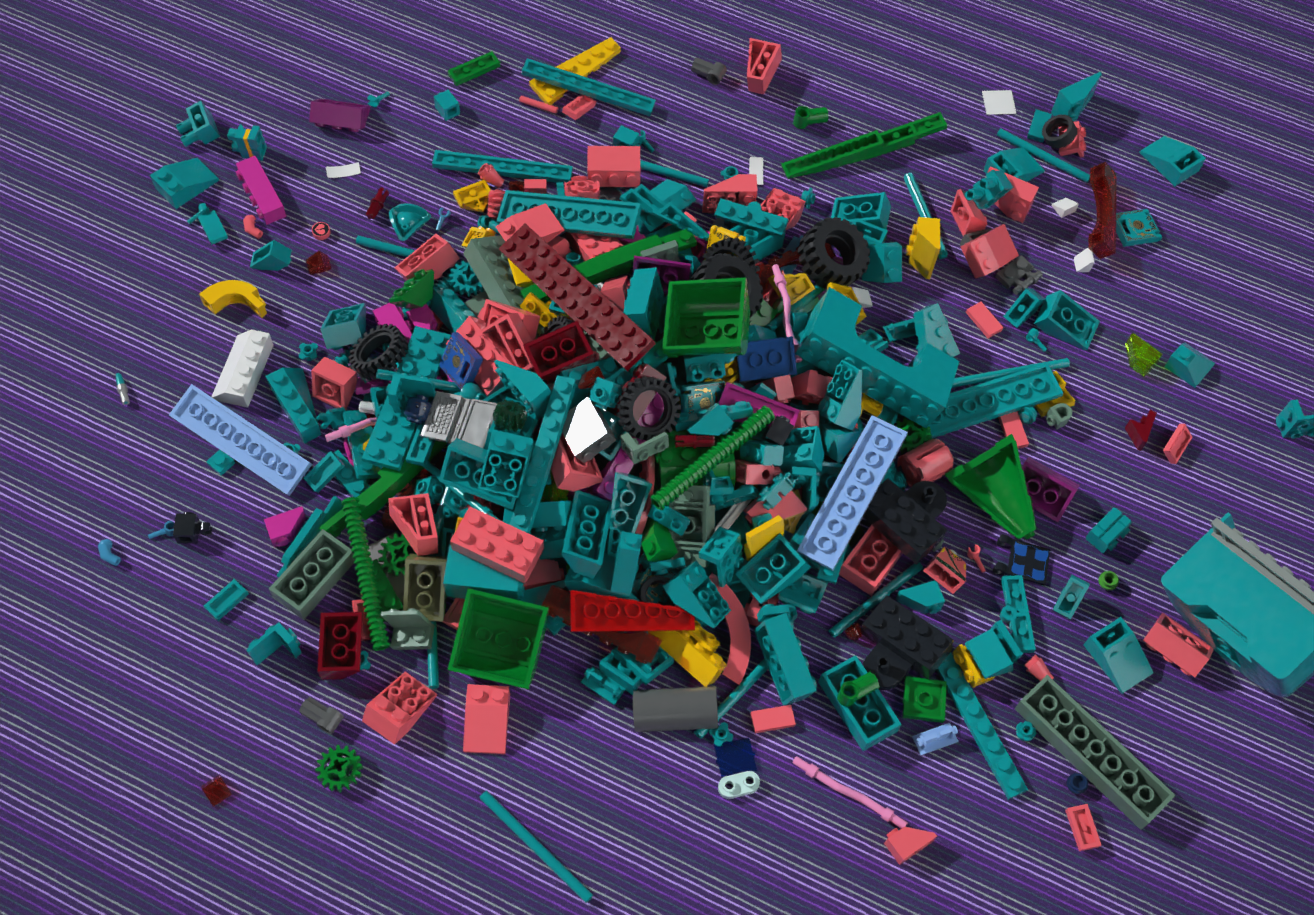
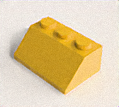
(924, 245)

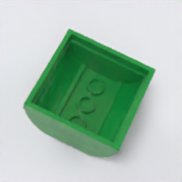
(707, 317)
(675, 460)
(499, 639)

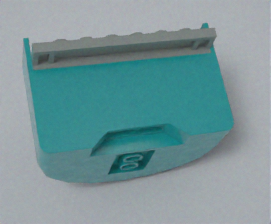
(1246, 608)

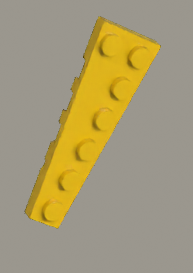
(582, 64)

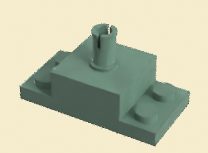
(697, 507)

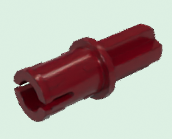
(377, 203)
(695, 441)

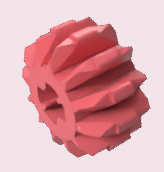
(494, 203)

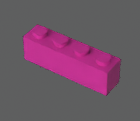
(260, 189)

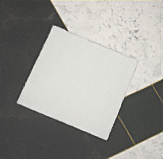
(999, 102)

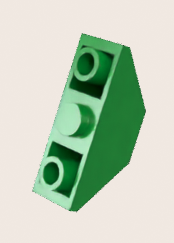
(415, 291)

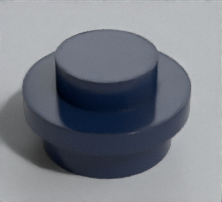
(1077, 783)

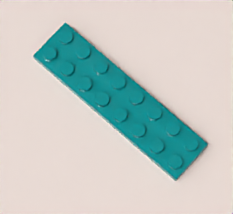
(578, 213)
(996, 399)
(392, 431)

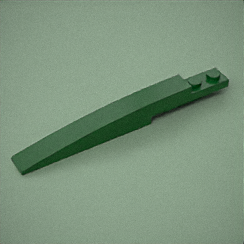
(864, 147)
(620, 260)
(377, 495)

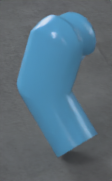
(105, 552)

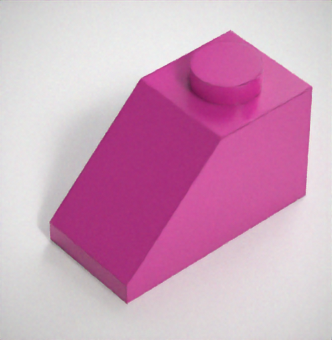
(285, 526)

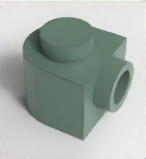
(1059, 415)

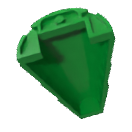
(999, 487)

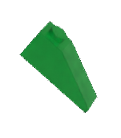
(657, 541)

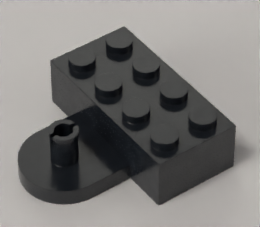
(909, 516)
(902, 644)

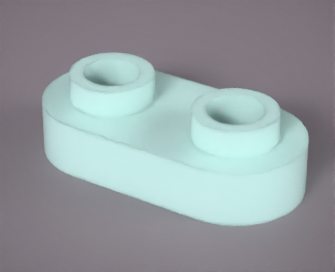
(739, 785)

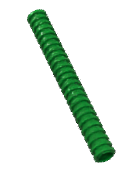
(712, 458)
(365, 573)

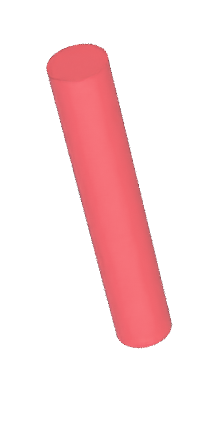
(538, 104)

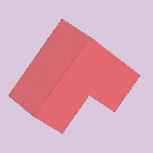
(535, 185)

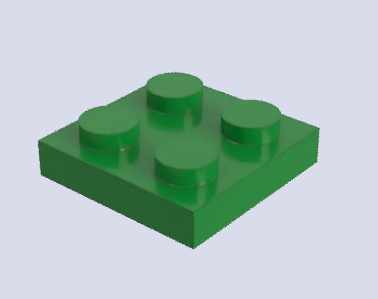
(924, 699)

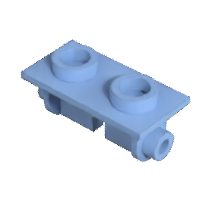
(935, 738)

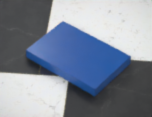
(767, 359)

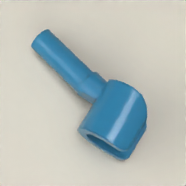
(442, 218)
(165, 530)

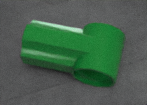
(805, 116)
(858, 688)

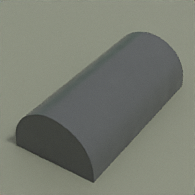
(675, 709)

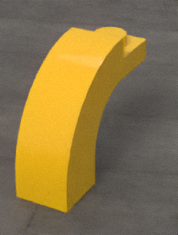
(230, 292)

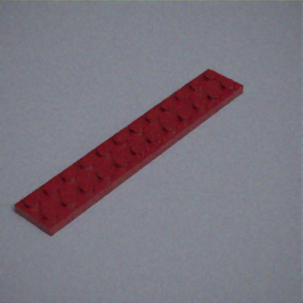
(577, 297)

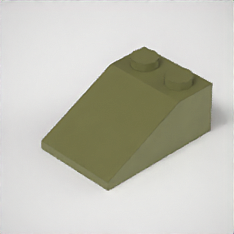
(425, 585)

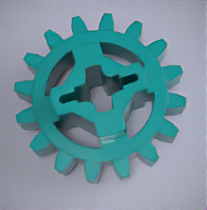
(465, 280)

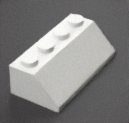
(243, 368)

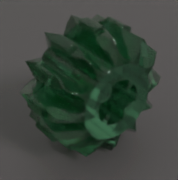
(510, 415)

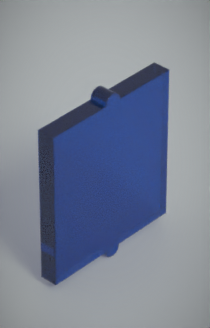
(735, 757)

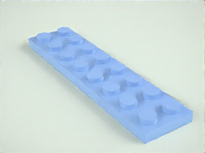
(240, 440)
(852, 492)

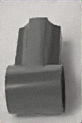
(713, 72)
(324, 717)

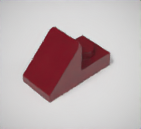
(1140, 430)

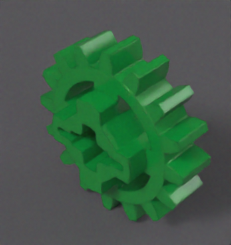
(915, 434)
(392, 550)
(347, 764)

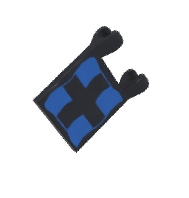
(1024, 560)

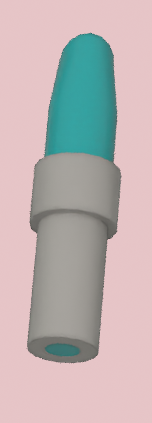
(122, 389)

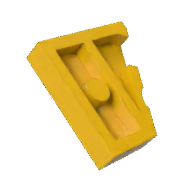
(797, 286)

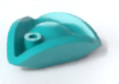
(408, 219)

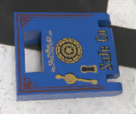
(456, 357)

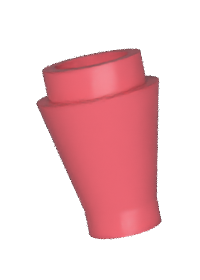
(490, 175)
(1037, 668)

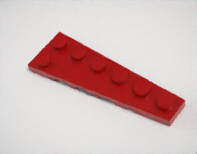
(614, 614)

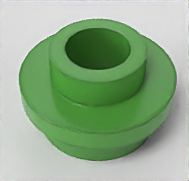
(1110, 576)

